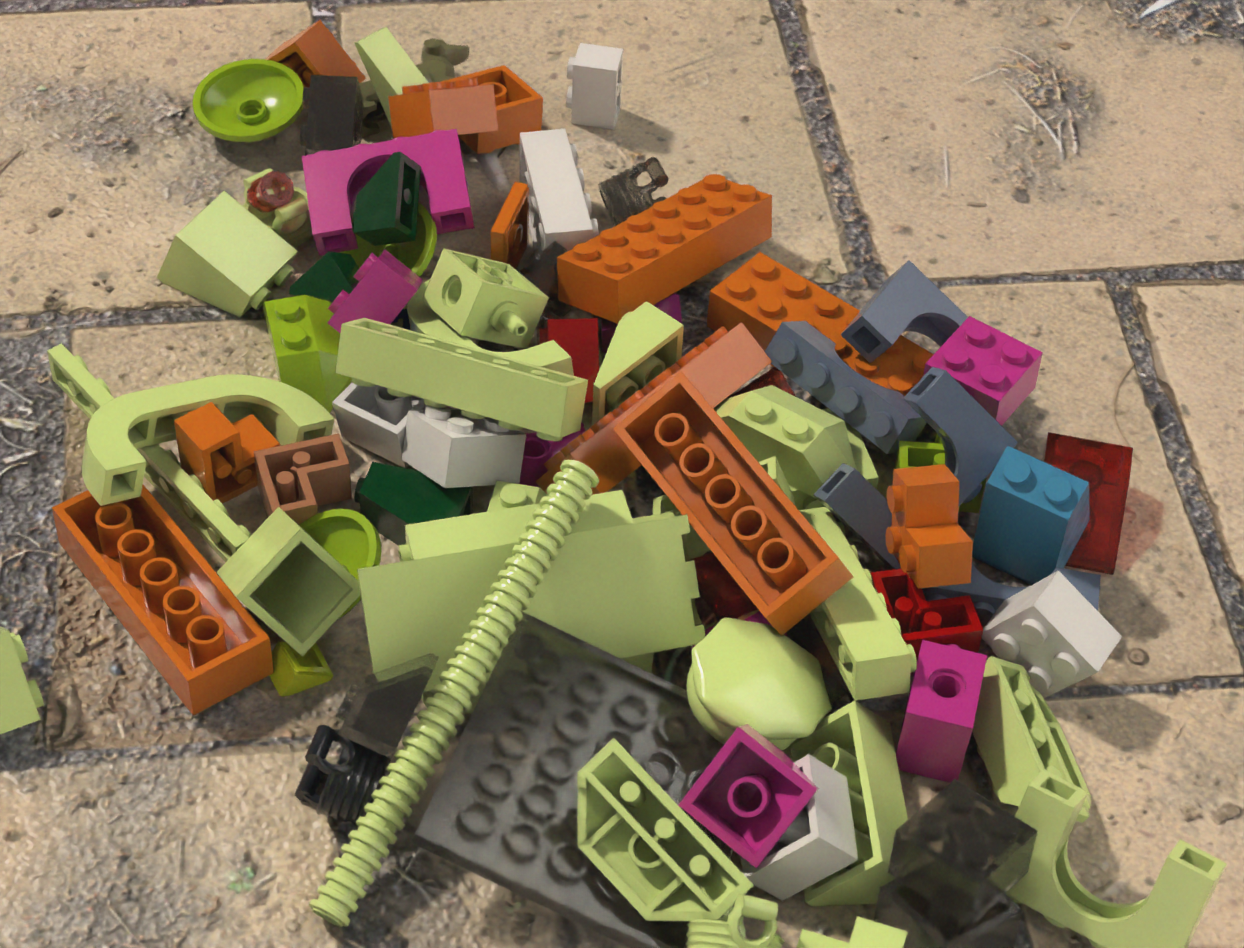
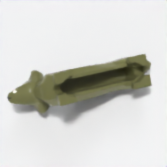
(436, 66)

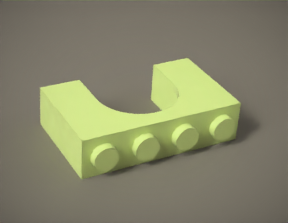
(1158, 921)

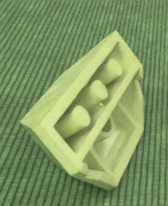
(801, 436)
(1020, 735)
(651, 843)

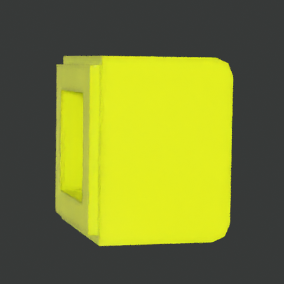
(298, 673)

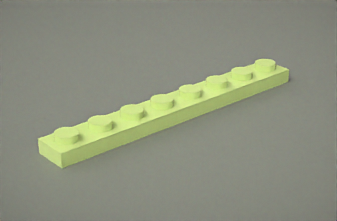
(162, 467)

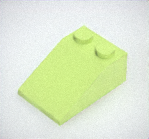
(639, 351)

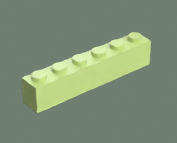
(461, 378)
(857, 623)

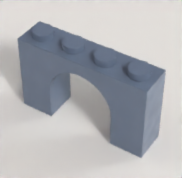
(903, 304)
(971, 448)

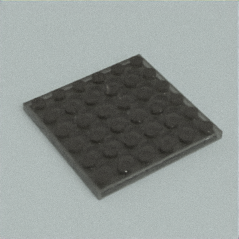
(513, 777)

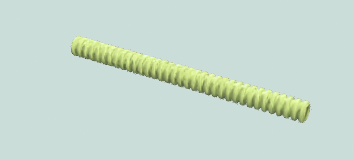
(454, 693)

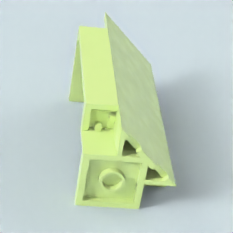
(611, 585)

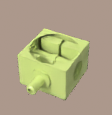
(485, 299)

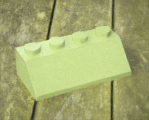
(863, 751)

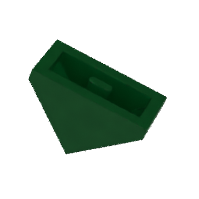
(327, 277)

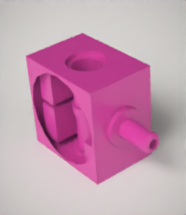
(940, 711)

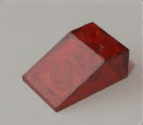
(1108, 473)

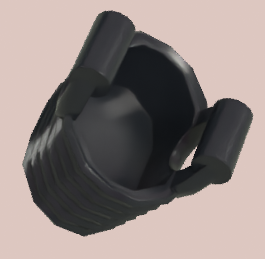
(348, 781)

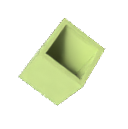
(227, 258)
(290, 581)

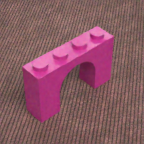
(340, 174)

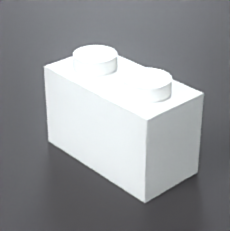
(595, 85)

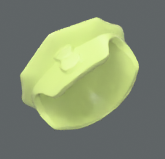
(758, 679)

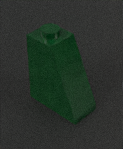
(404, 496)

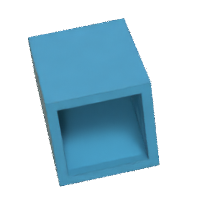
(1030, 517)

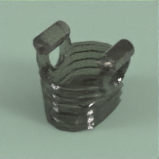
(623, 195)

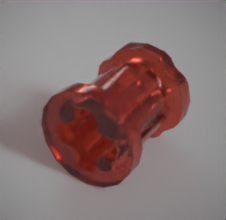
(273, 180)

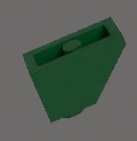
(389, 203)

